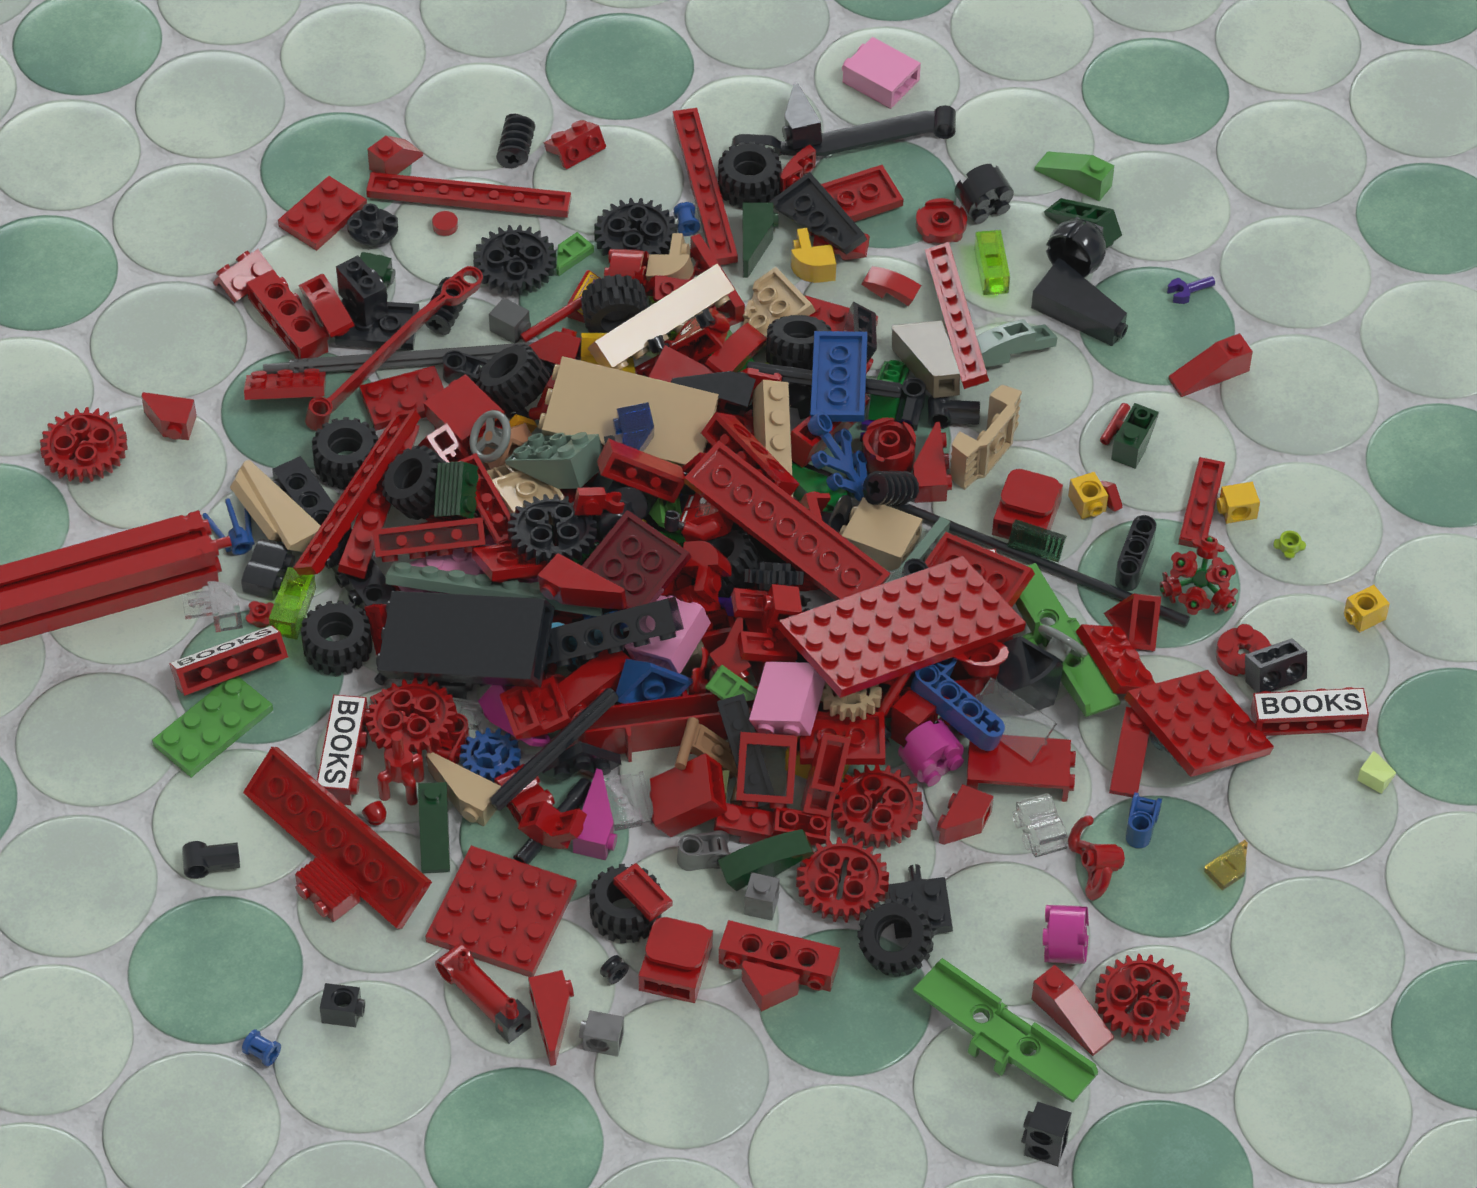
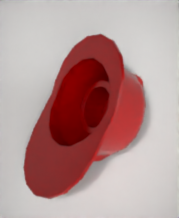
(984, 660)

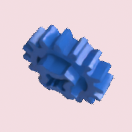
(491, 754)

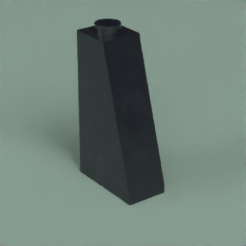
(1079, 304)

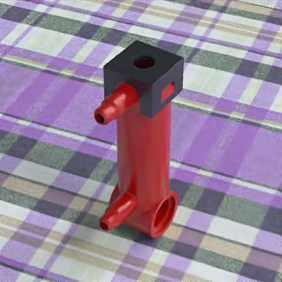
(507, 1014)

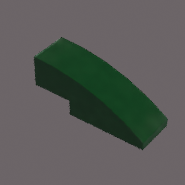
(765, 857)

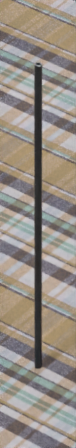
(1042, 563)

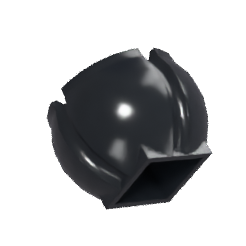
(1078, 244)

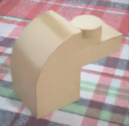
(675, 264)

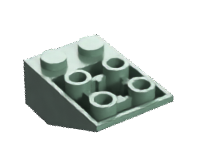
(559, 458)

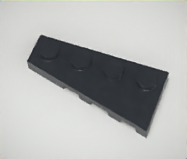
(816, 210)

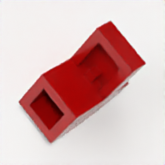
(707, 567)
(550, 826)

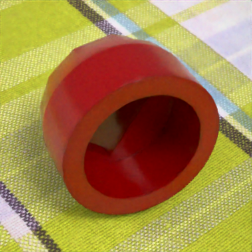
(375, 813)

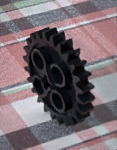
(635, 228)
(515, 260)
(532, 533)

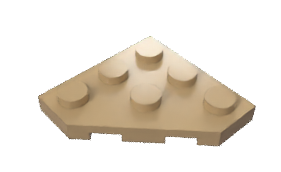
(772, 299)

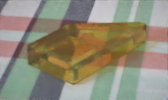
(1229, 866)

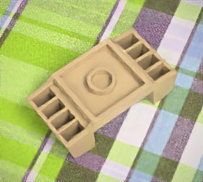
(976, 458)
(517, 486)

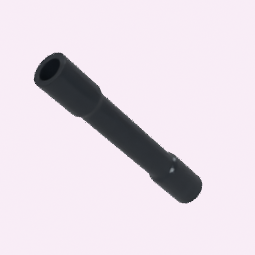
(573, 799)

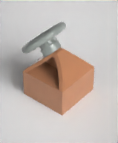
(496, 443)

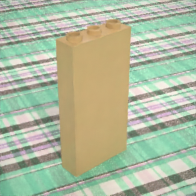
(588, 400)

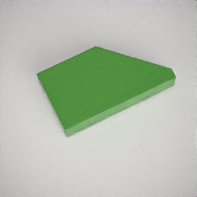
(572, 252)
(727, 684)

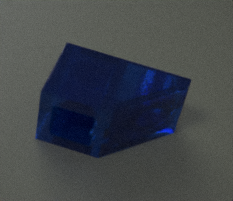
(635, 425)

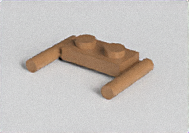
(701, 740)

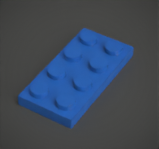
(839, 375)

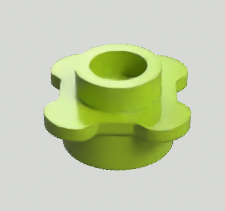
(1286, 540)

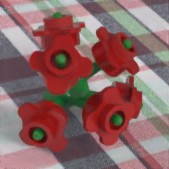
(1217, 574)

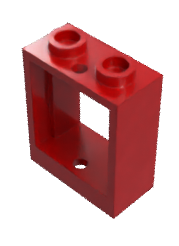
(752, 800)

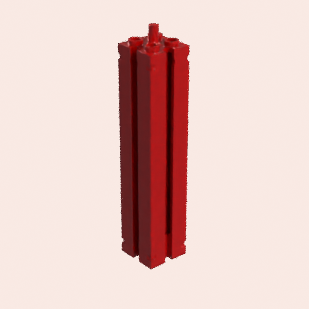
(107, 575)

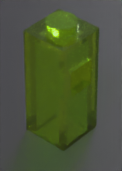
(992, 262)
(292, 603)

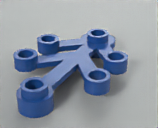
(844, 459)

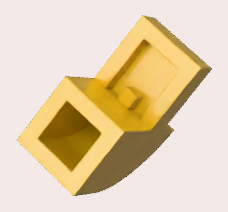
(812, 263)

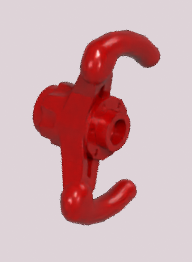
(1098, 859)

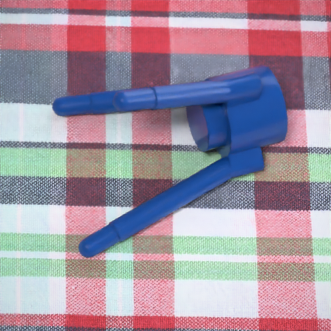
(240, 539)

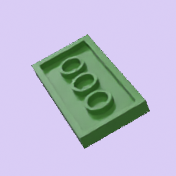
(212, 725)

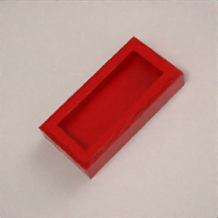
(643, 892)

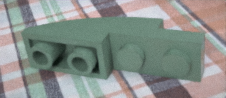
(1013, 338)

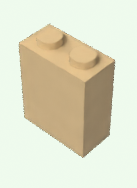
(883, 533)

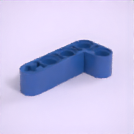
(983, 726)

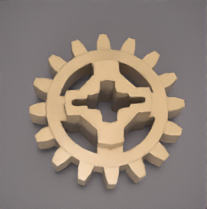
(852, 705)

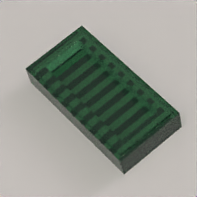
(1037, 540)

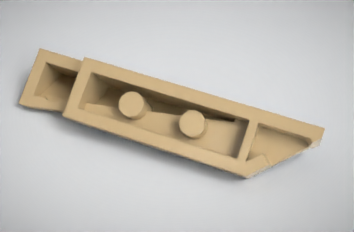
(273, 509)

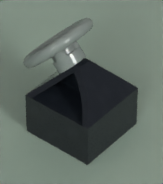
(1037, 672)

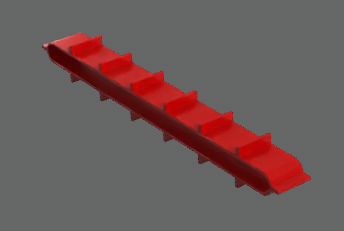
(663, 721)

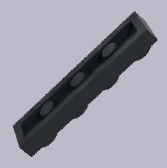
(735, 719)

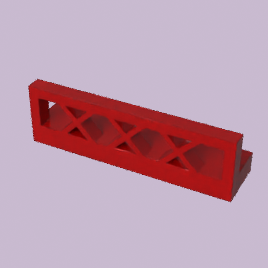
(704, 260)

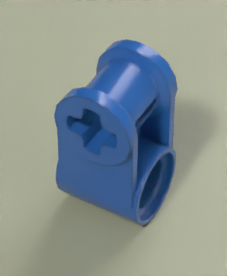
(1142, 820)

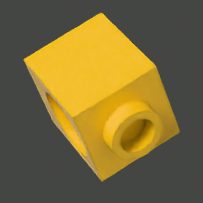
(1088, 495)
(1238, 502)
(1366, 608)

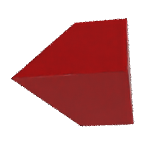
(1138, 619)

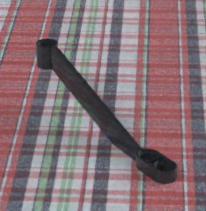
(940, 122)

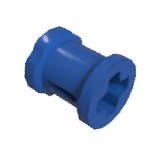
(686, 218)
(261, 1047)

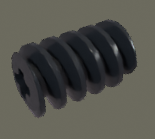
(515, 141)
(445, 317)
(890, 487)

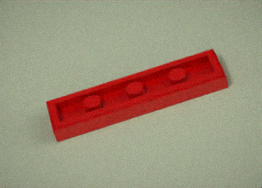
(1201, 501)

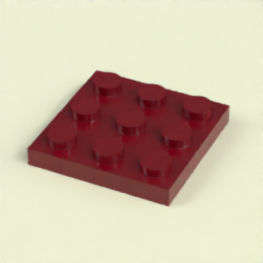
(637, 560)

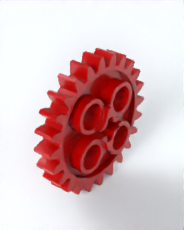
(83, 444)
(417, 711)
(898, 816)
(869, 884)
(1122, 983)

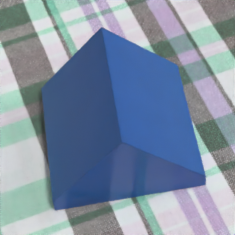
(648, 682)

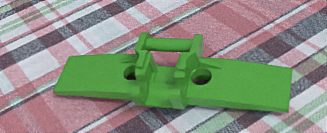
(1082, 682)
(1005, 1034)

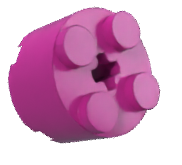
(931, 752)
(1066, 934)

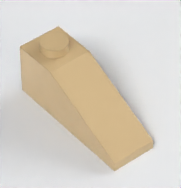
(464, 788)

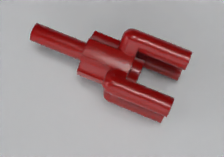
(401, 767)

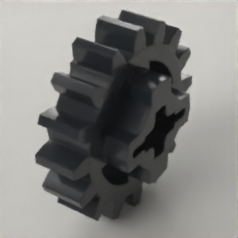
(773, 573)

